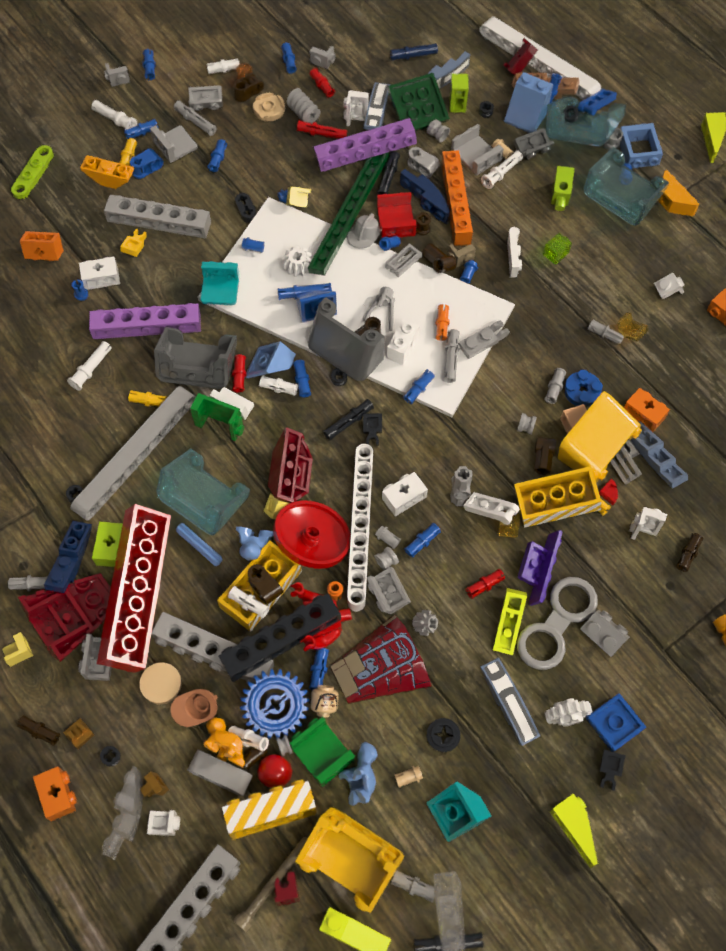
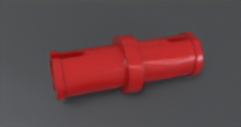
(322, 82)
(239, 373)
(485, 583)

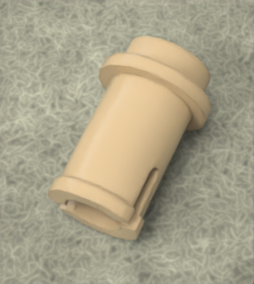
(506, 151)
(408, 776)

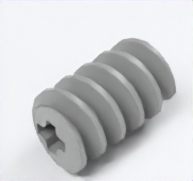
(302, 106)

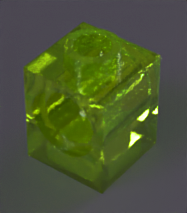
(557, 248)

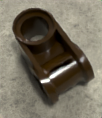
(247, 87)
(266, 586)

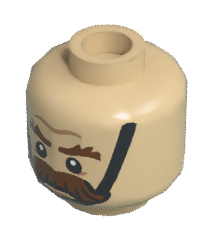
(324, 700)

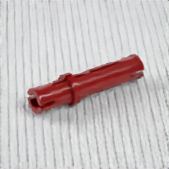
(314, 128)

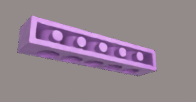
(365, 145)
(136, 326)

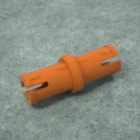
(442, 322)

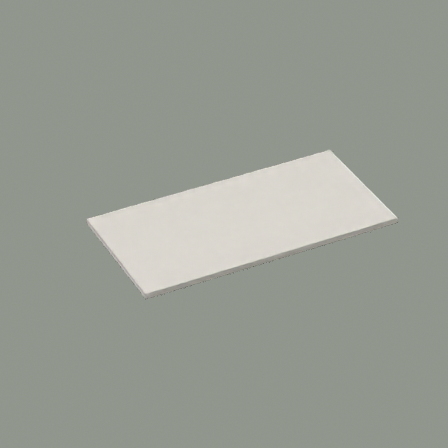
(357, 279)

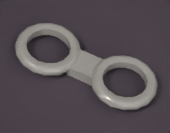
(557, 623)

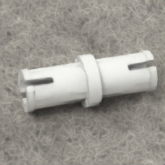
(223, 66)
(278, 385)
(248, 602)
(249, 738)

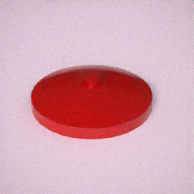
(312, 534)

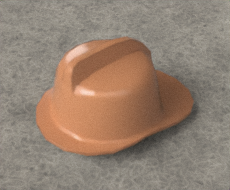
(194, 707)

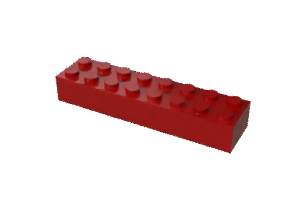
(134, 589)

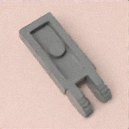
(483, 339)

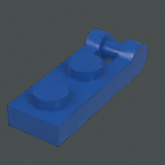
(596, 101)

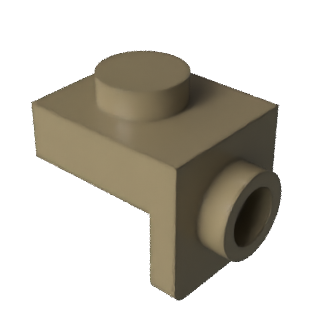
(462, 255)

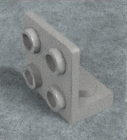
(173, 143)

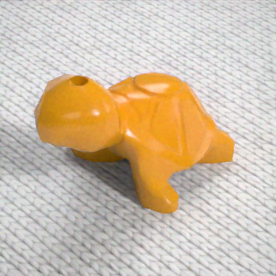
(226, 742)

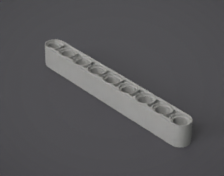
(132, 453)

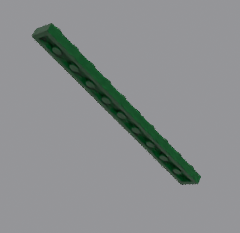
(347, 214)

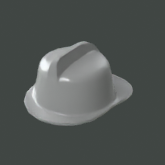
(364, 232)

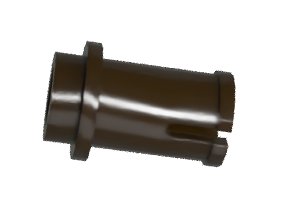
(253, 756)

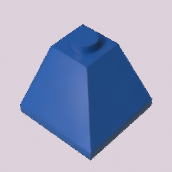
(309, 301)

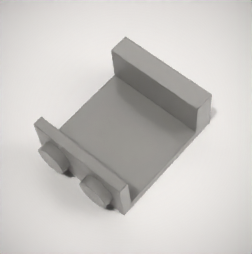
(475, 151)

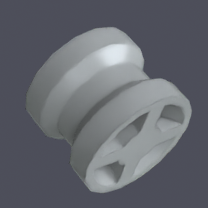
(526, 423)
(386, 558)

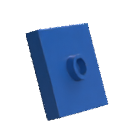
(615, 722)

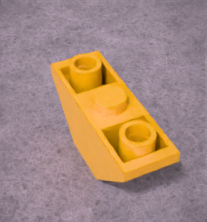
(106, 172)
(676, 198)

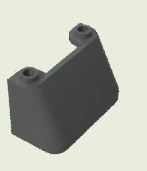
(342, 347)
(194, 362)

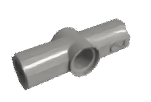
(461, 486)

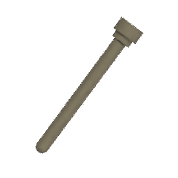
(245, 918)

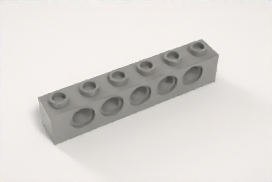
(157, 216)
(169, 624)
(188, 897)

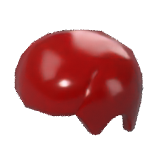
(274, 771)

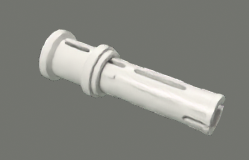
(119, 118)
(493, 178)
(85, 371)

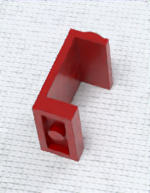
(396, 215)

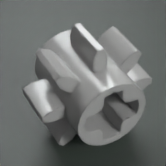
(425, 622)

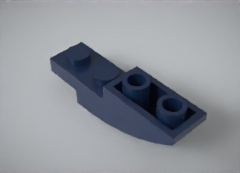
(428, 193)
(70, 557)

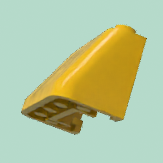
(598, 436)
(350, 857)

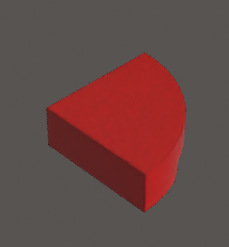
(609, 492)

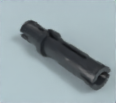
(393, 160)
(354, 415)
(434, 943)

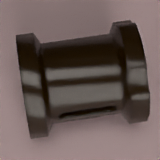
(427, 220)

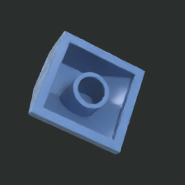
(270, 359)

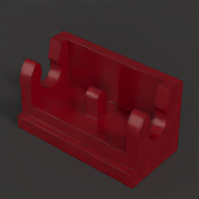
(521, 57)
(289, 893)

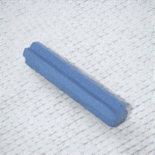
(199, 544)

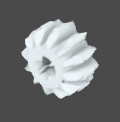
(297, 261)

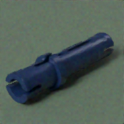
(408, 52)

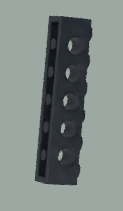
(275, 647)

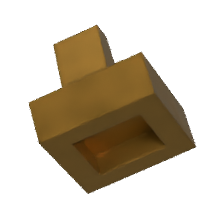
(79, 733)
(154, 785)

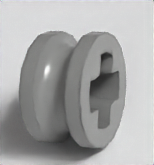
(284, 745)

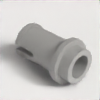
(388, 537)

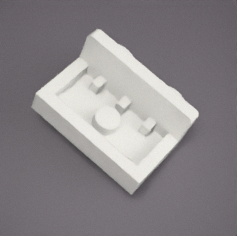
(356, 106)
(233, 399)
(647, 521)

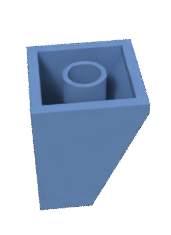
(528, 103)

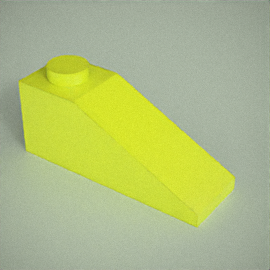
(713, 131)
(510, 621)
(575, 824)
(353, 932)

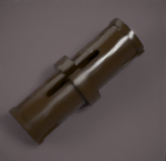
(689, 552)
(38, 730)

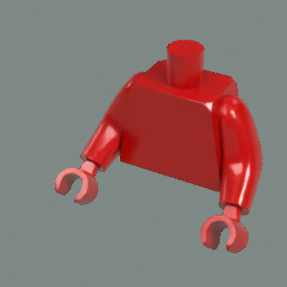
(330, 634)

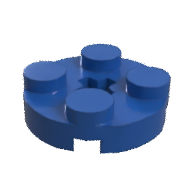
(585, 379)

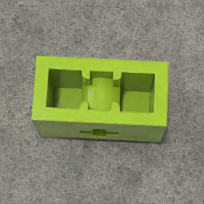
(458, 93)
(107, 535)

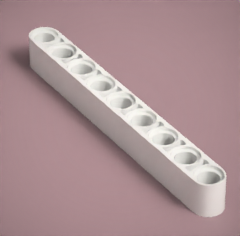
(542, 61)
(360, 534)

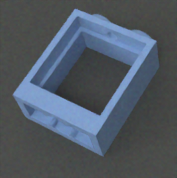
(640, 133)

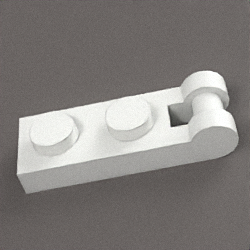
(513, 252)
(491, 507)

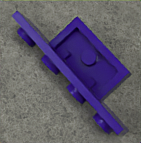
(537, 566)

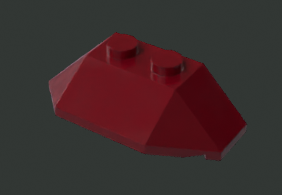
(290, 467)

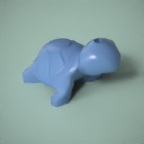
(252, 545)
(361, 778)

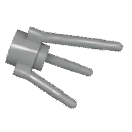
(384, 298)

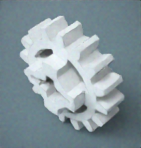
(568, 712)

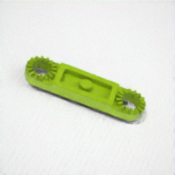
(32, 172)

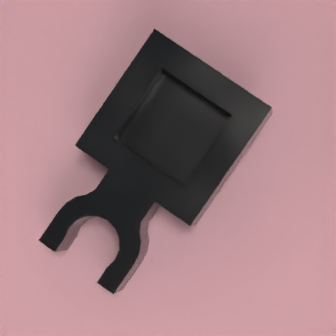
(372, 425)
(611, 765)

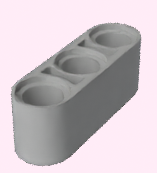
(219, 773)

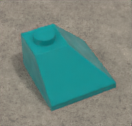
(458, 810)

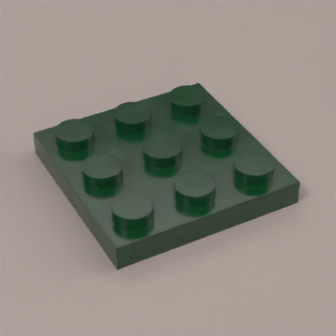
(419, 101)

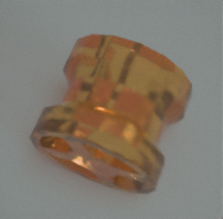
(243, 70)

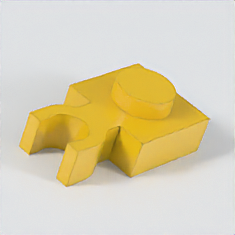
(134, 244)

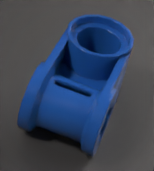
(146, 162)

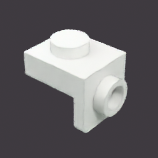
(669, 285)
(163, 823)

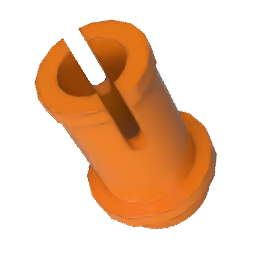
(337, 590)

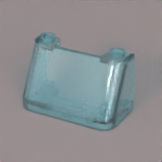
(588, 128)
(622, 189)
(198, 494)

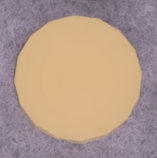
(269, 107)
(160, 683)

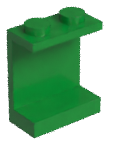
(209, 407)
(321, 751)

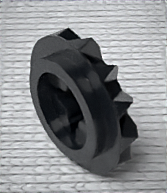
(451, 729)

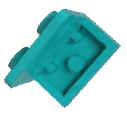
(220, 283)

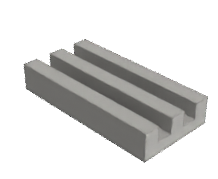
(415, 255)
(632, 463)

